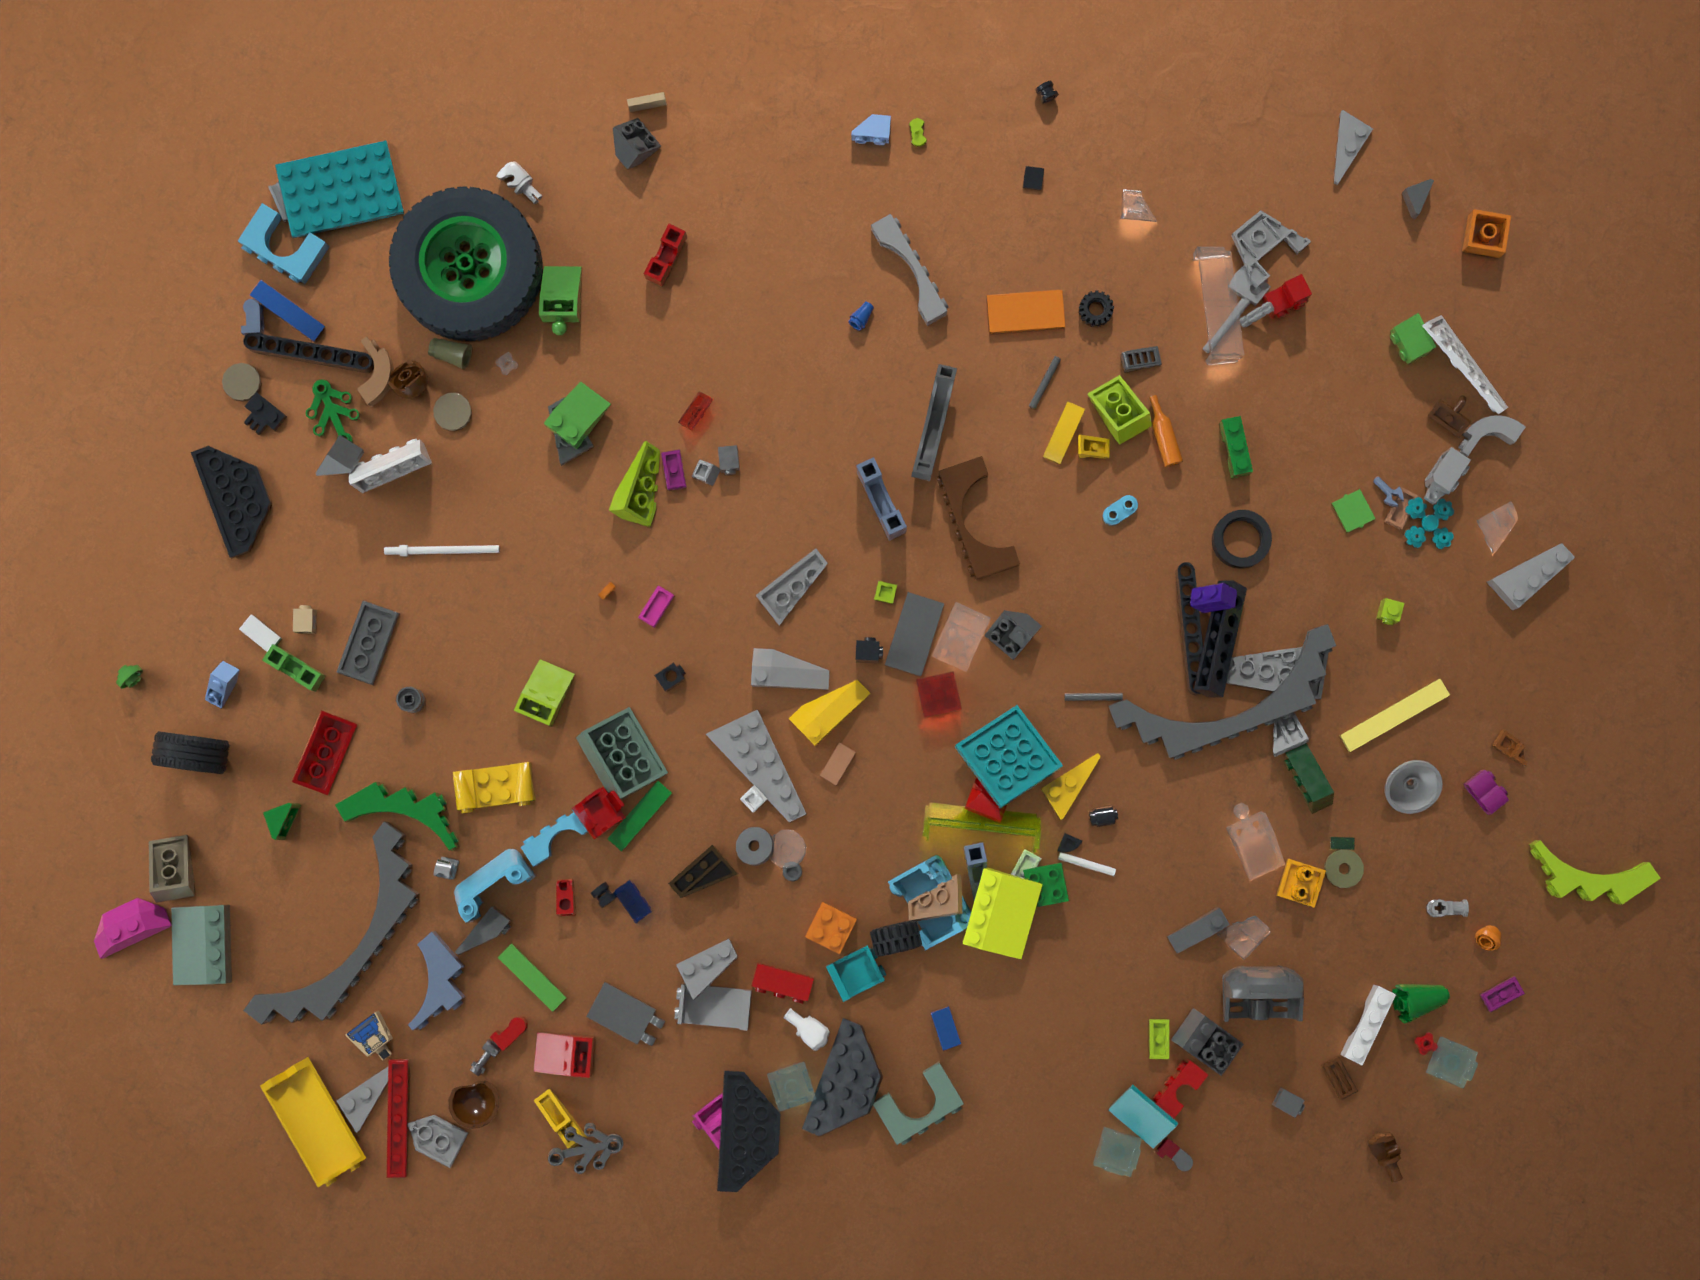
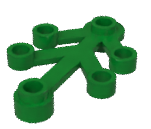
(330, 409)

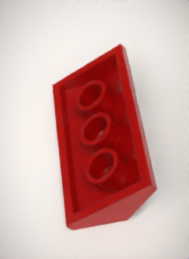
(324, 752)

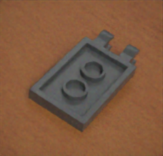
(624, 1014)

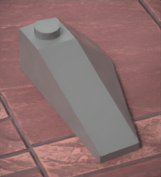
(781, 670)

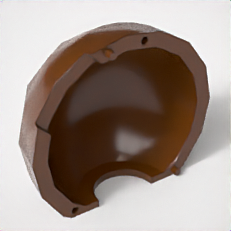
(474, 1104)

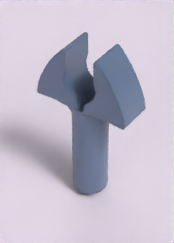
(1389, 492)

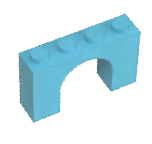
(298, 265)

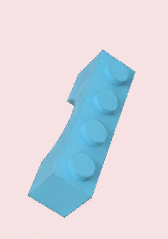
(539, 848)

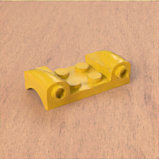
(494, 786)

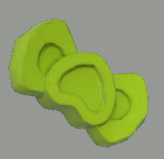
(917, 132)

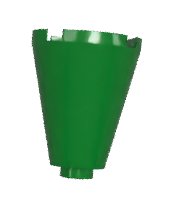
(1418, 1000)

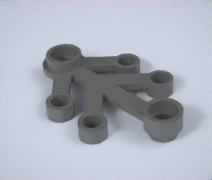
(588, 1148)

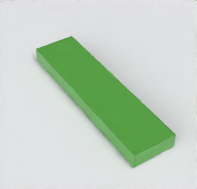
(532, 977)

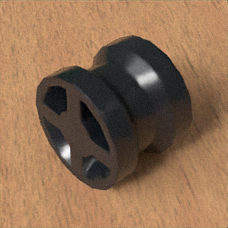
(1046, 92)

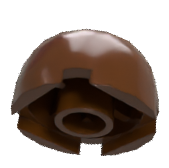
(409, 380)

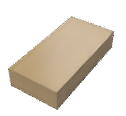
(646, 102)

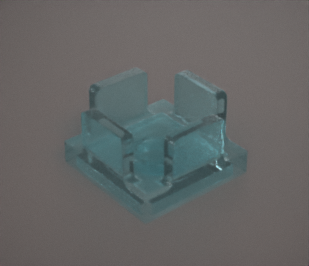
(1453, 1062)
(791, 1086)
(1117, 1152)

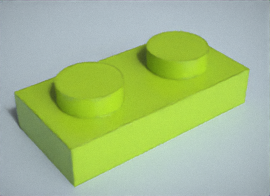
(1158, 1038)

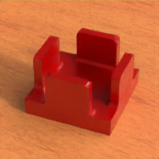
(599, 811)

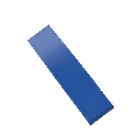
(287, 310)

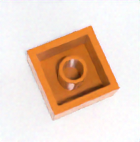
(1486, 233)
(831, 927)

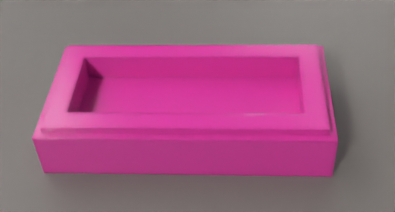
(656, 606)

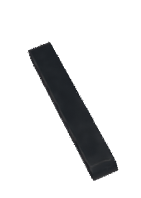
(301, 348)
(1186, 619)

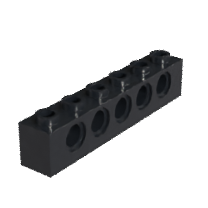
(1219, 646)

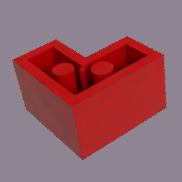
(1290, 295)

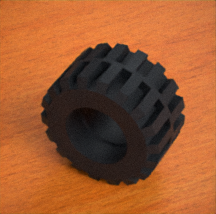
(896, 938)

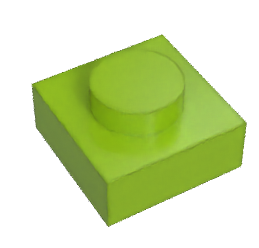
(885, 592)

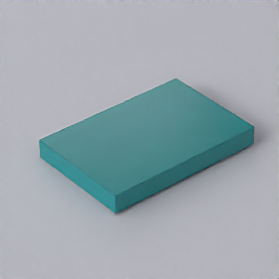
(1143, 1116)

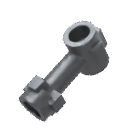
(490, 1049)

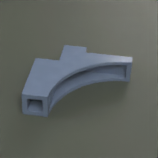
(441, 990)

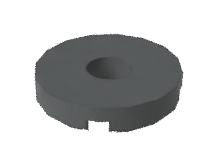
(744, 843)

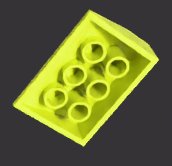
(1002, 913)

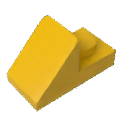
(1093, 447)

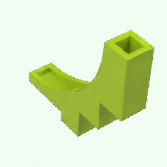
(1565, 878)

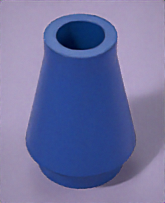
(860, 317)

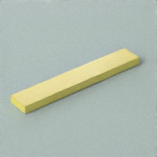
(1394, 715)

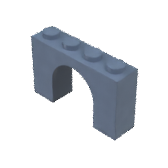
(876, 491)

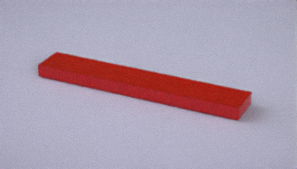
(397, 1118)

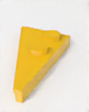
(1065, 789)

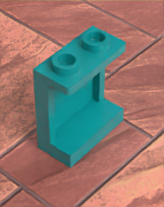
(856, 972)

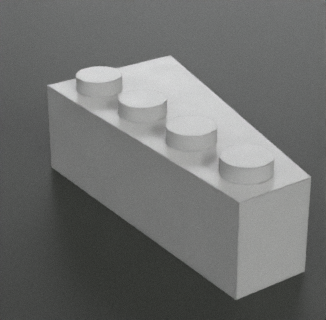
(1527, 578)

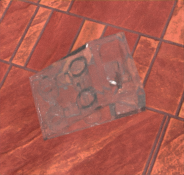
(961, 636)

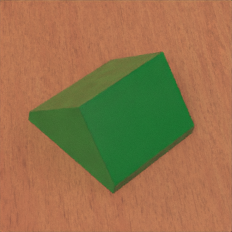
(281, 819)

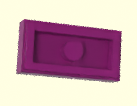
(673, 470)
(1502, 994)

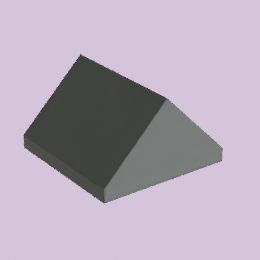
(341, 458)

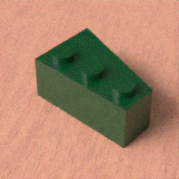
(1309, 778)

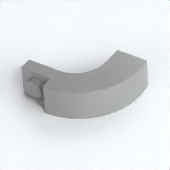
(1498, 426)

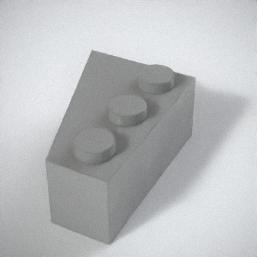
(706, 966)

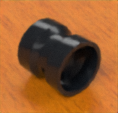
(607, 898)

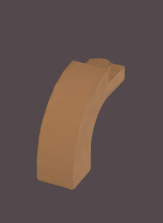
(377, 386)

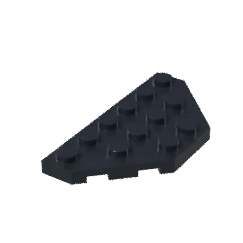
(235, 496)
(847, 1082)
(746, 1132)

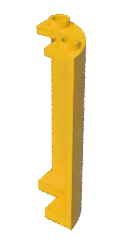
(313, 1122)

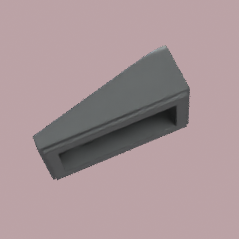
(1126, 354)

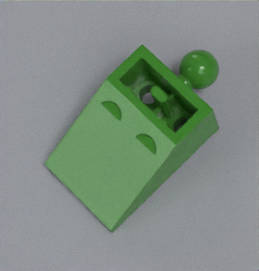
(562, 294)

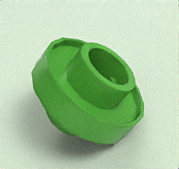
(129, 676)

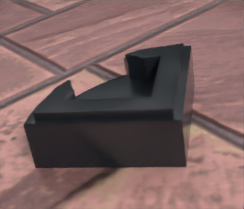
(1068, 843)

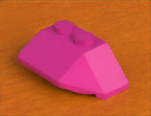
(129, 925)

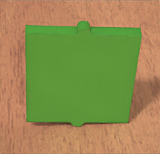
(1353, 511)

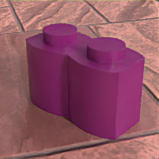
(1486, 791)

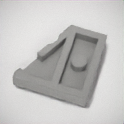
(1288, 734)

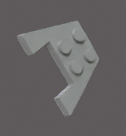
(1258, 238)

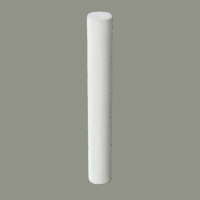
(1087, 864)

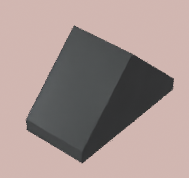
(1415, 197)

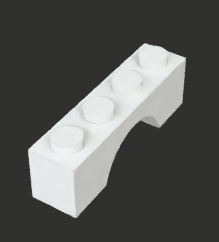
(1362, 1038)

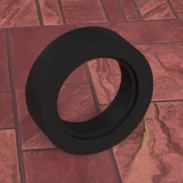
(1262, 528)

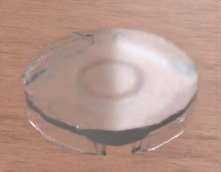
(788, 849)

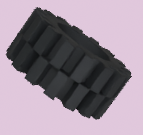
(1102, 299)

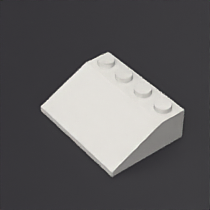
(389, 466)

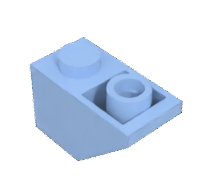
(873, 129)
(221, 684)

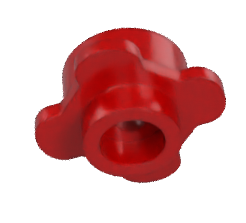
(1428, 1037)

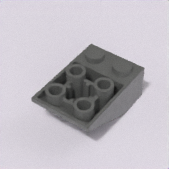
(1207, 1041)

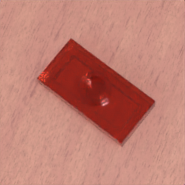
(695, 411)

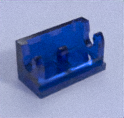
(633, 901)

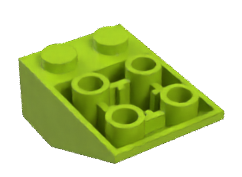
(544, 692)

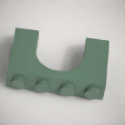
(903, 1127)

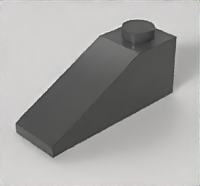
(489, 927)
(1198, 930)

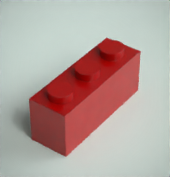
(782, 983)

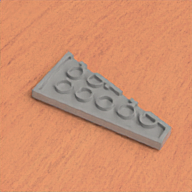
(755, 755)

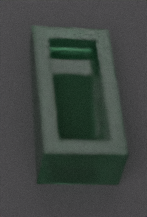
(1342, 843)

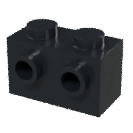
(868, 651)

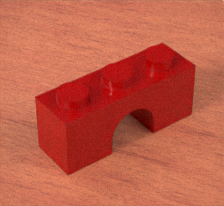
(669, 249)
(1187, 1074)

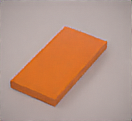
(1025, 311)

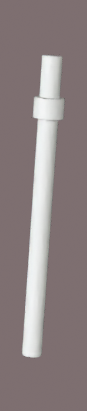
(404, 550)

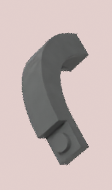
(934, 422)

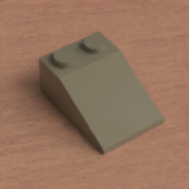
(170, 869)

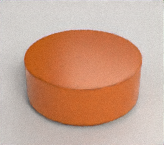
(607, 591)

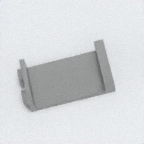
(715, 1007)

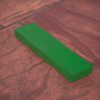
(639, 816)

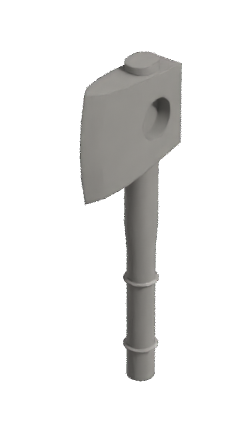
(1247, 292)

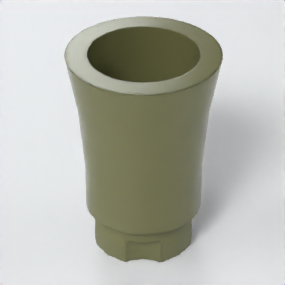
(451, 352)

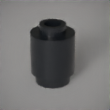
(1103, 816)

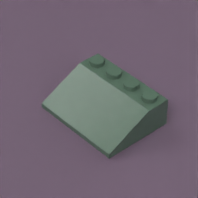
(621, 754)
(201, 945)

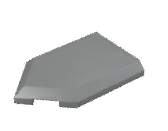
(437, 1139)

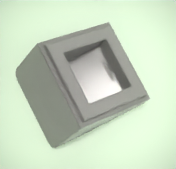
(706, 472)

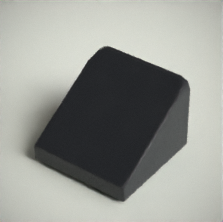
(1033, 178)

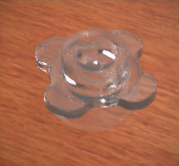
(506, 368)

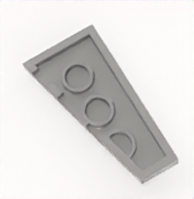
(788, 588)

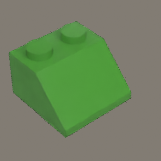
(1412, 339)

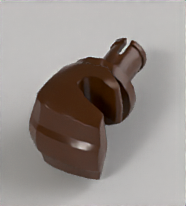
(1387, 1153)

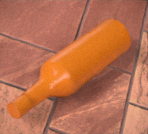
(1165, 435)

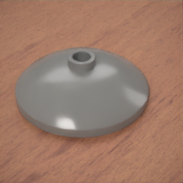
(1419, 792)

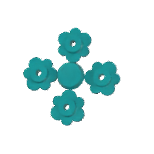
(1429, 523)

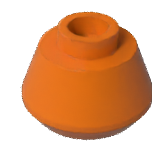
(1488, 938)

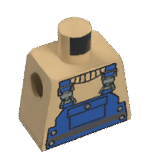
(372, 1036)

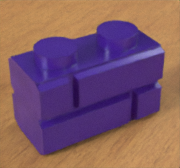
(1213, 597)

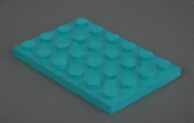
(339, 189)

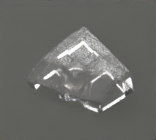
(1498, 525)
(1245, 936)

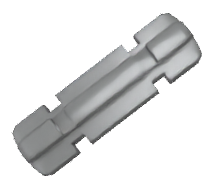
(1256, 314)

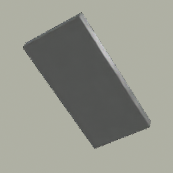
(914, 634)
(368, 642)

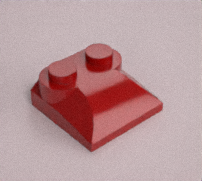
(983, 804)

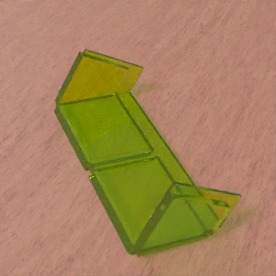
(958, 817)

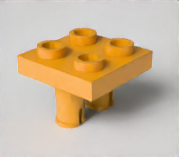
(1301, 883)

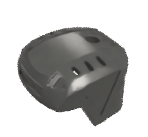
(1258, 987)

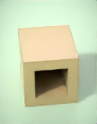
(304, 619)

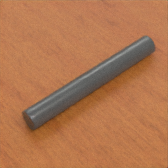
(1044, 383)
(1092, 696)

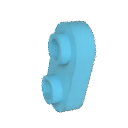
(1120, 510)

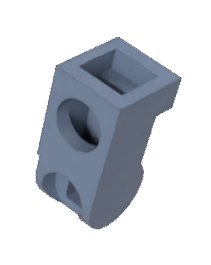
(254, 317)

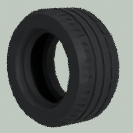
(190, 752)

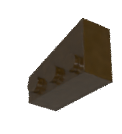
(703, 872)

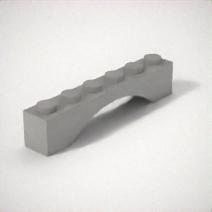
(891, 237)

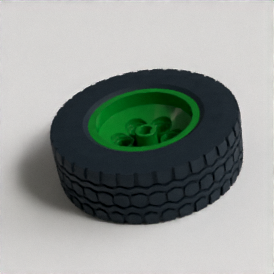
(439, 230)

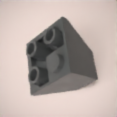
(633, 143)
(1012, 632)

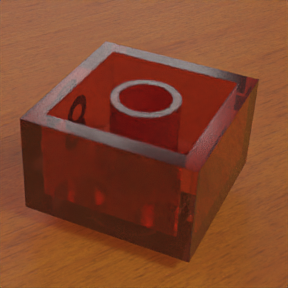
(938, 694)

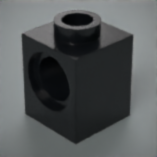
(662, 677)

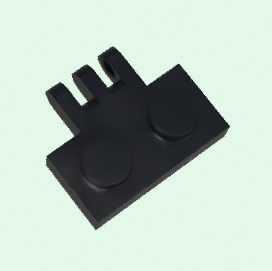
(263, 414)

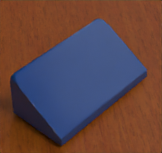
(945, 1028)

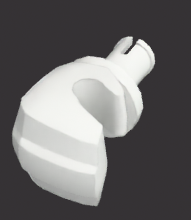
(522, 181)
(809, 1029)

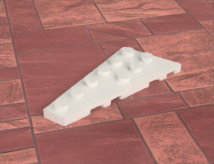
(1461, 359)

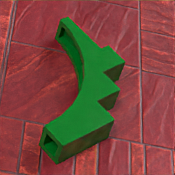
(375, 799)

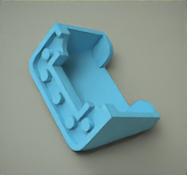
(507, 864)
(926, 878)

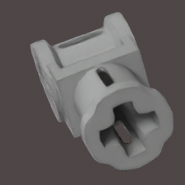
(1447, 908)

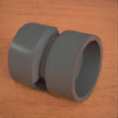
(411, 699)

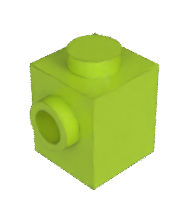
(1390, 611)

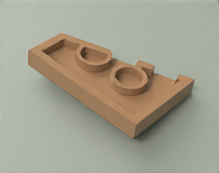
(939, 902)

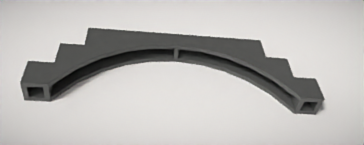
(1289, 697)
(392, 904)

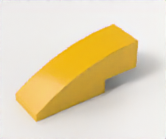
(1063, 432)
(558, 1116)

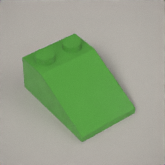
(577, 415)

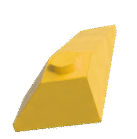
(826, 712)

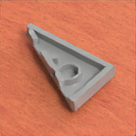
(1351, 137)
(360, 1101)

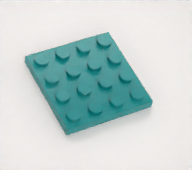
(1008, 756)

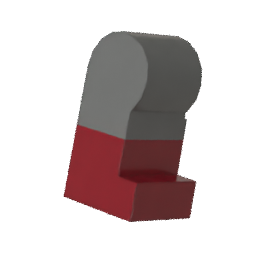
(1173, 1151)

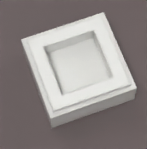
(753, 798)

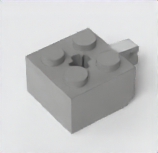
(1445, 474)

